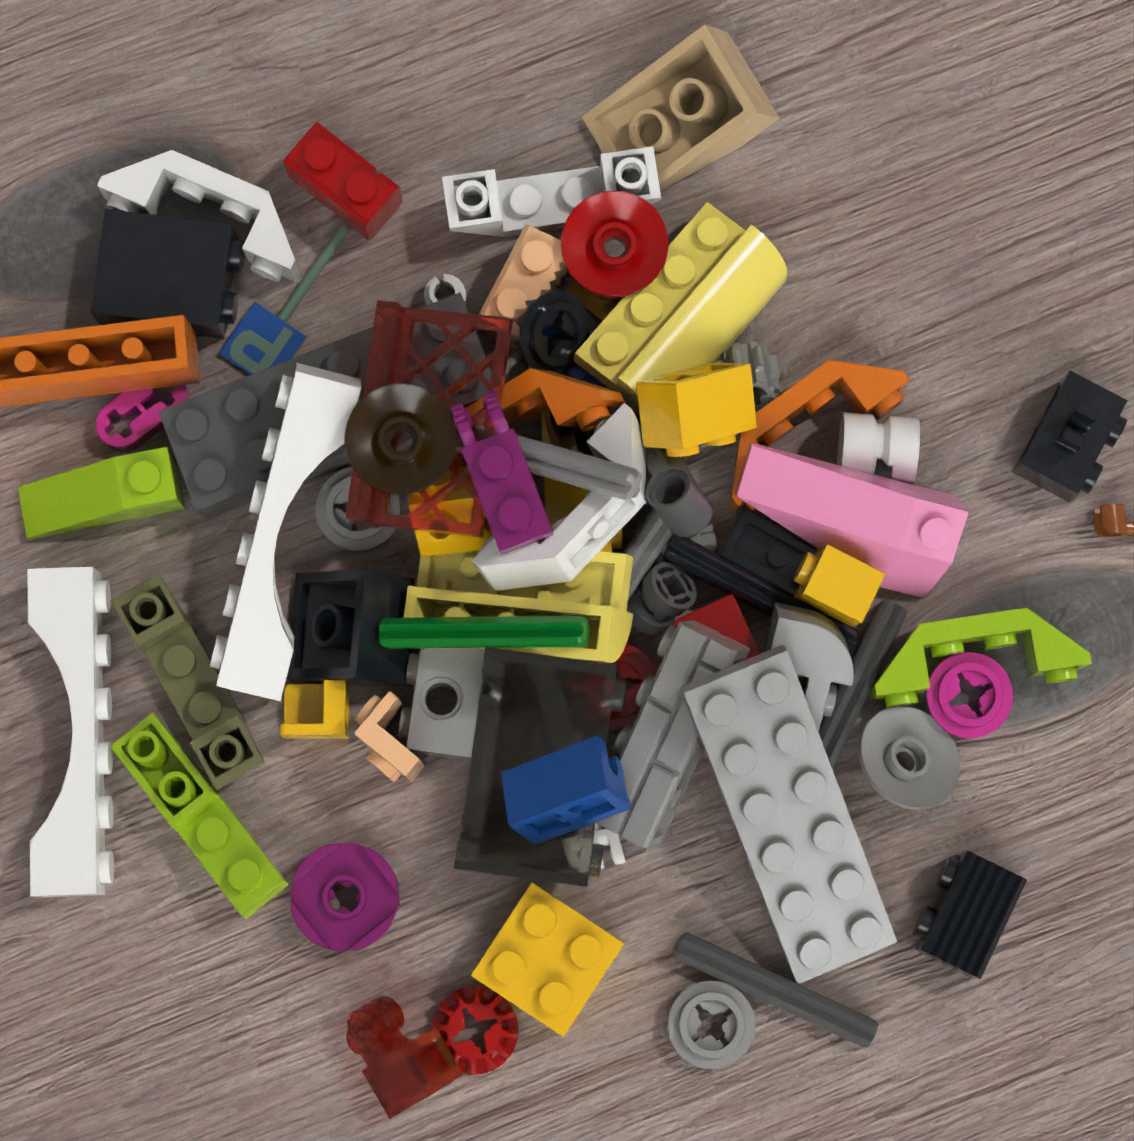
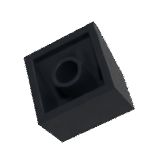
(338, 627)

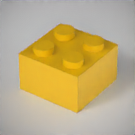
(547, 959)

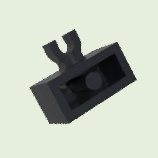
(1071, 436)

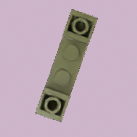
(183, 669)

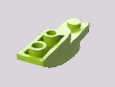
(199, 815)

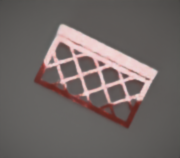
(389, 365)

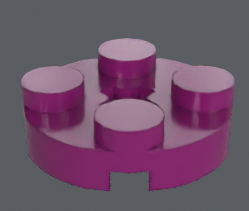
(313, 892)

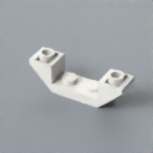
(145, 183)
(543, 201)
(585, 529)

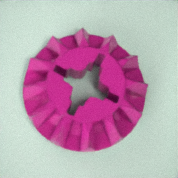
(976, 671)

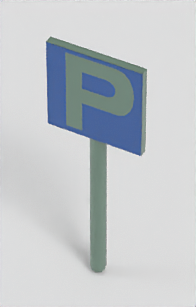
(267, 339)

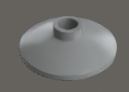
(922, 746)

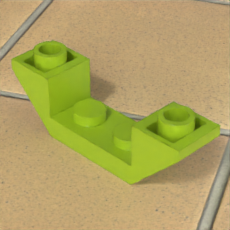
(1045, 648)

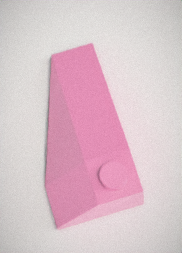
(873, 518)

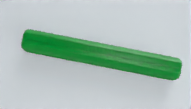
(484, 632)

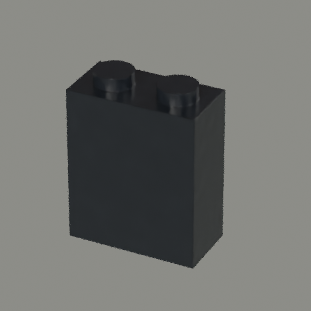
(167, 269)

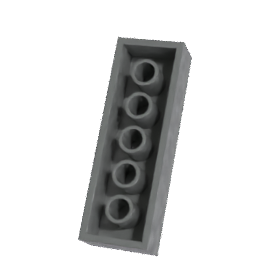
(225, 430)

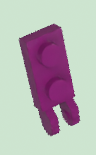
(502, 479)

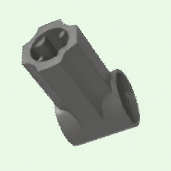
(675, 494)

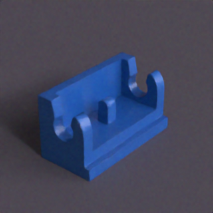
(564, 791)

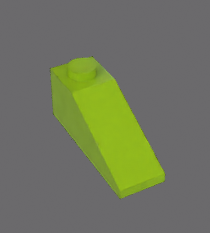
(102, 494)

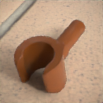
(1111, 521)

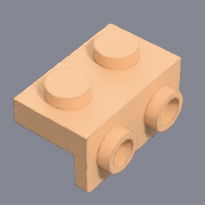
(387, 753)

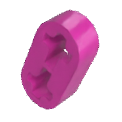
(143, 426)

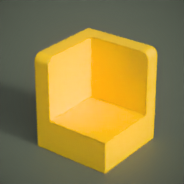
(316, 711)

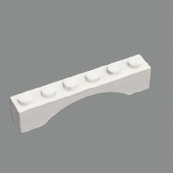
(313, 426)
(70, 845)

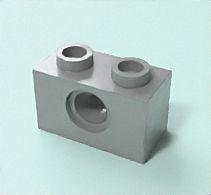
(450, 733)

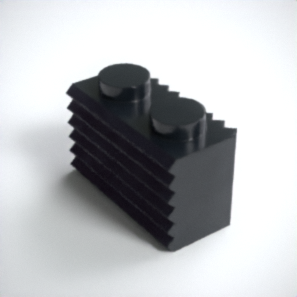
(969, 913)

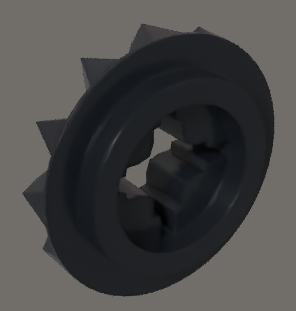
(562, 312)

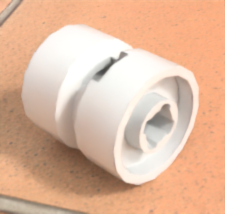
(880, 448)

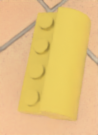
(692, 311)
(455, 588)

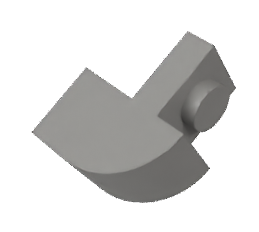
(816, 653)

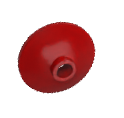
(619, 218)

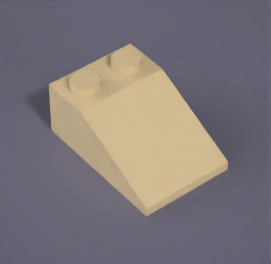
(686, 105)

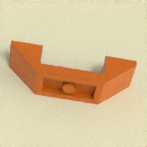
(863, 386)
(569, 399)

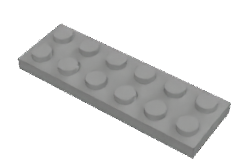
(789, 813)

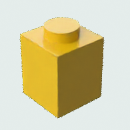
(837, 584)

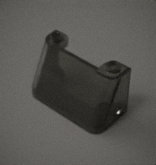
(525, 712)

